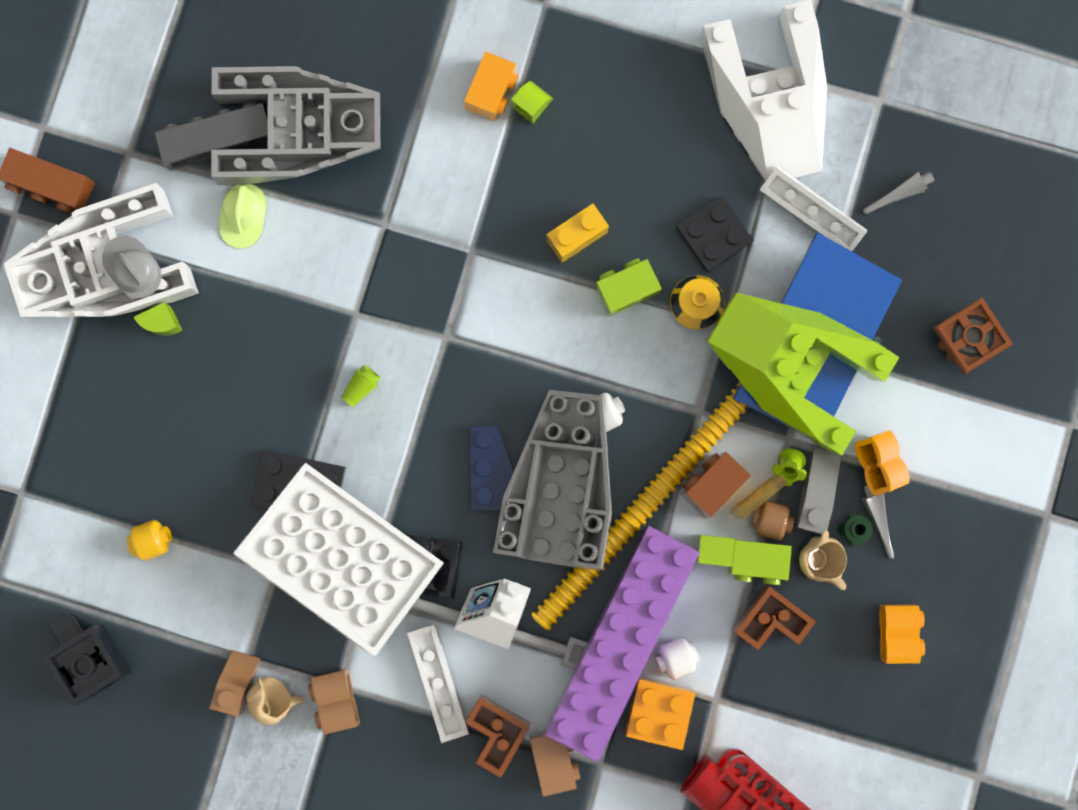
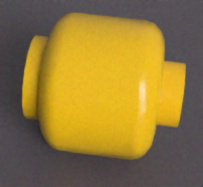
(149, 540)

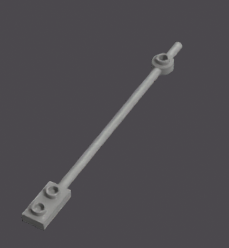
(570, 652)

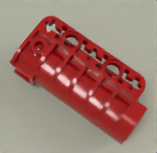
(724, 786)

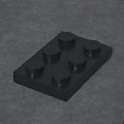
(279, 469)

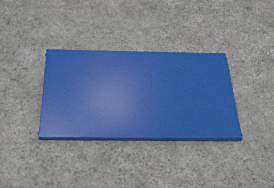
(845, 290)

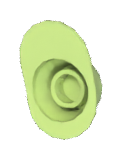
(242, 216)

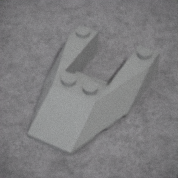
(309, 123)

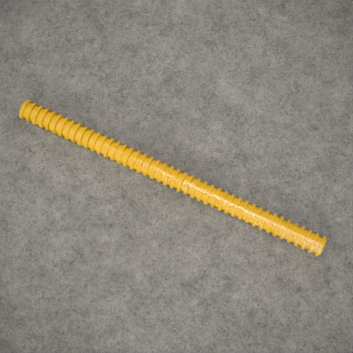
(643, 507)

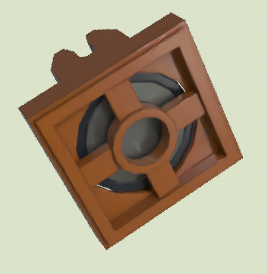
(972, 336)

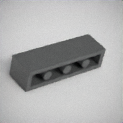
(227, 130)

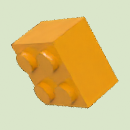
(659, 713)

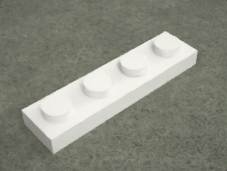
(813, 209)
(438, 683)

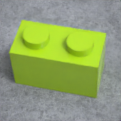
(628, 286)
(760, 560)

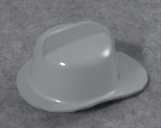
(131, 267)

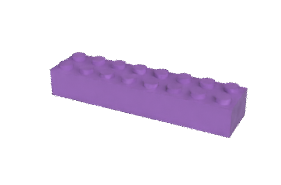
(621, 643)

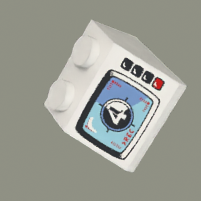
(493, 611)

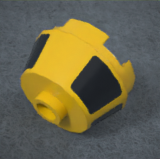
(697, 302)

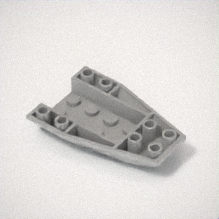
(560, 488)

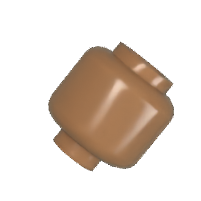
(772, 520)

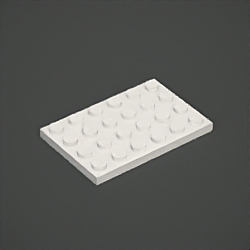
(339, 559)

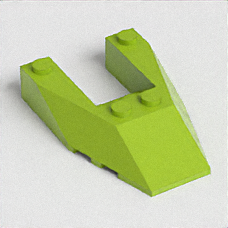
(780, 352)

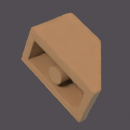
(234, 683)

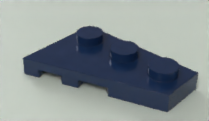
(488, 468)

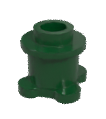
(847, 529)

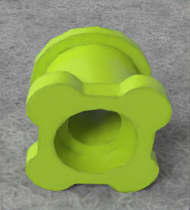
(790, 465)

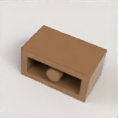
(553, 765)

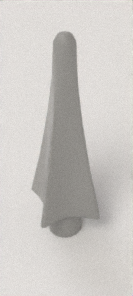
(912, 186)
(876, 508)

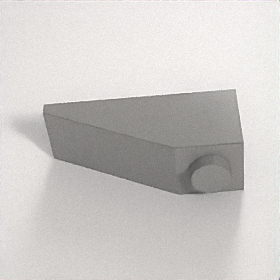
(818, 492)

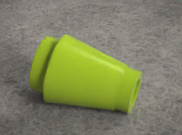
(361, 384)

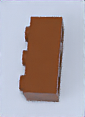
(45, 181)

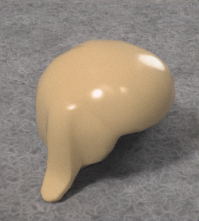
(824, 560)
(270, 701)

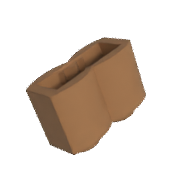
(334, 701)

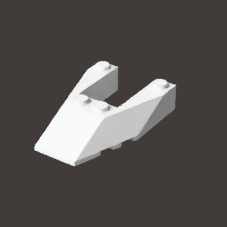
(777, 111)
(65, 268)

